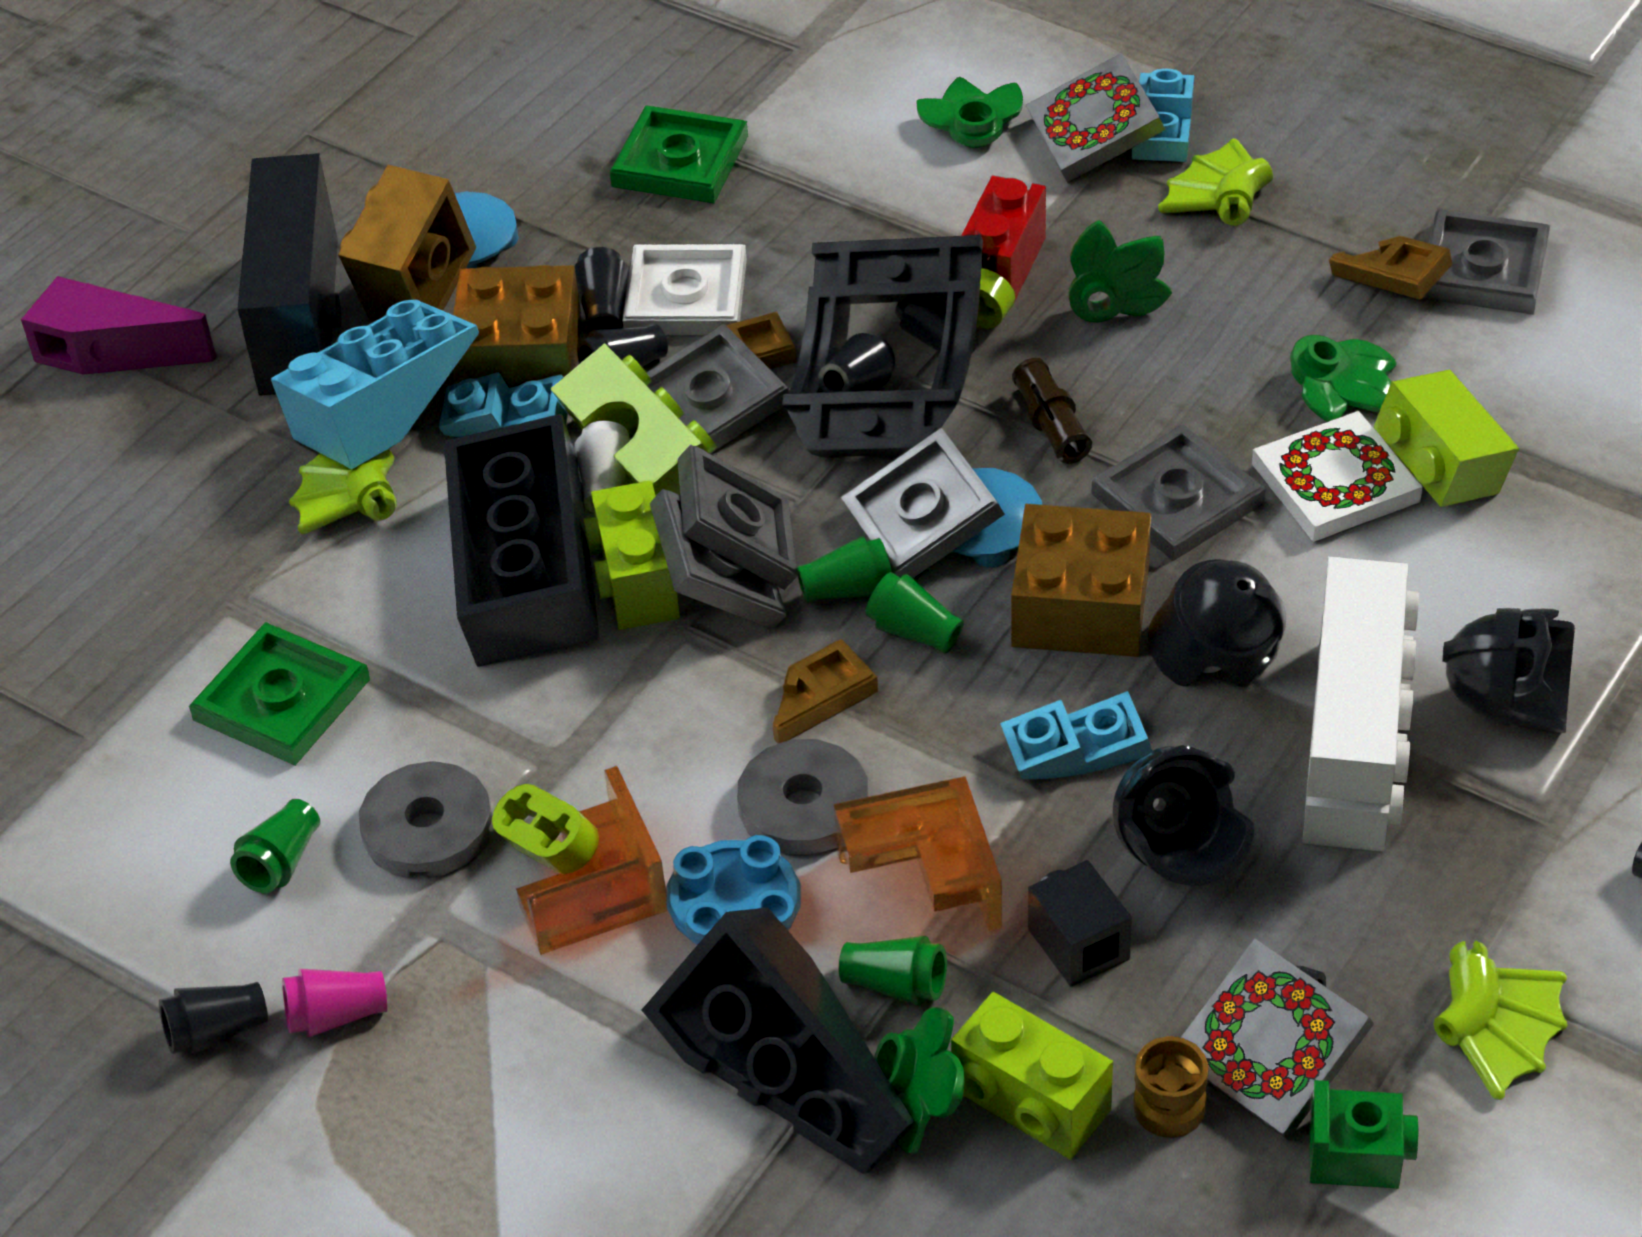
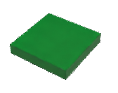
(679, 154)
(279, 693)

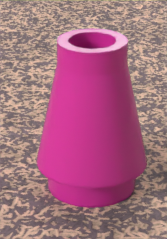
(331, 998)

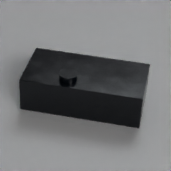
(287, 265)
(519, 541)

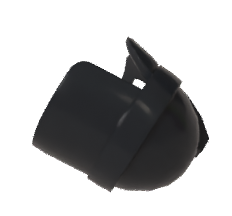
(1219, 618)
(1514, 667)
(1194, 828)

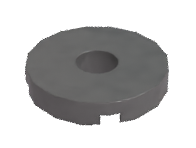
(794, 768)
(418, 791)

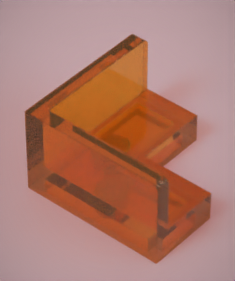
(937, 828)
(611, 890)

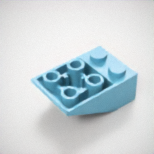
(372, 381)

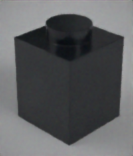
(1079, 922)

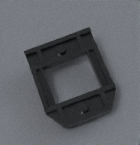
(883, 273)

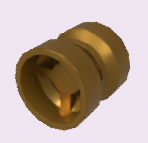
(1170, 1086)

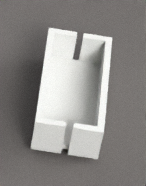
(1361, 705)

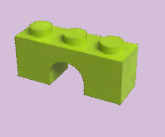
(618, 392)

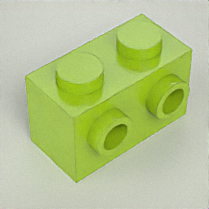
(1445, 437)
(632, 556)
(1033, 1075)

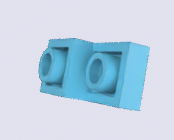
(1172, 99)
(490, 404)
(1089, 740)

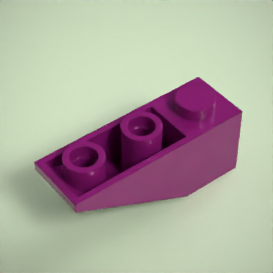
(112, 331)

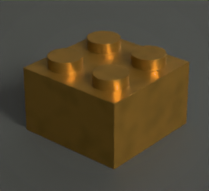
(407, 242)
(523, 320)
(1080, 580)

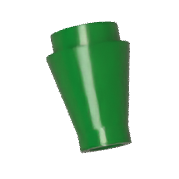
(845, 572)
(912, 613)
(273, 849)
(898, 968)

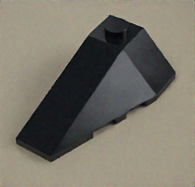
(774, 1030)

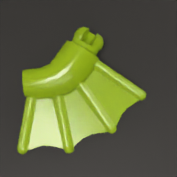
(1219, 182)
(335, 491)
(1500, 1016)

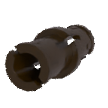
(1052, 410)

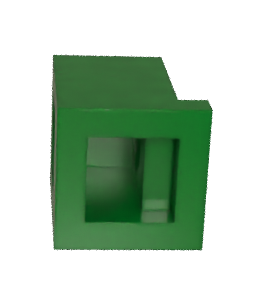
(1359, 1137)

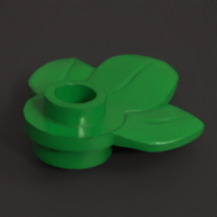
(971, 114)
(1122, 272)
(1341, 374)
(923, 1072)

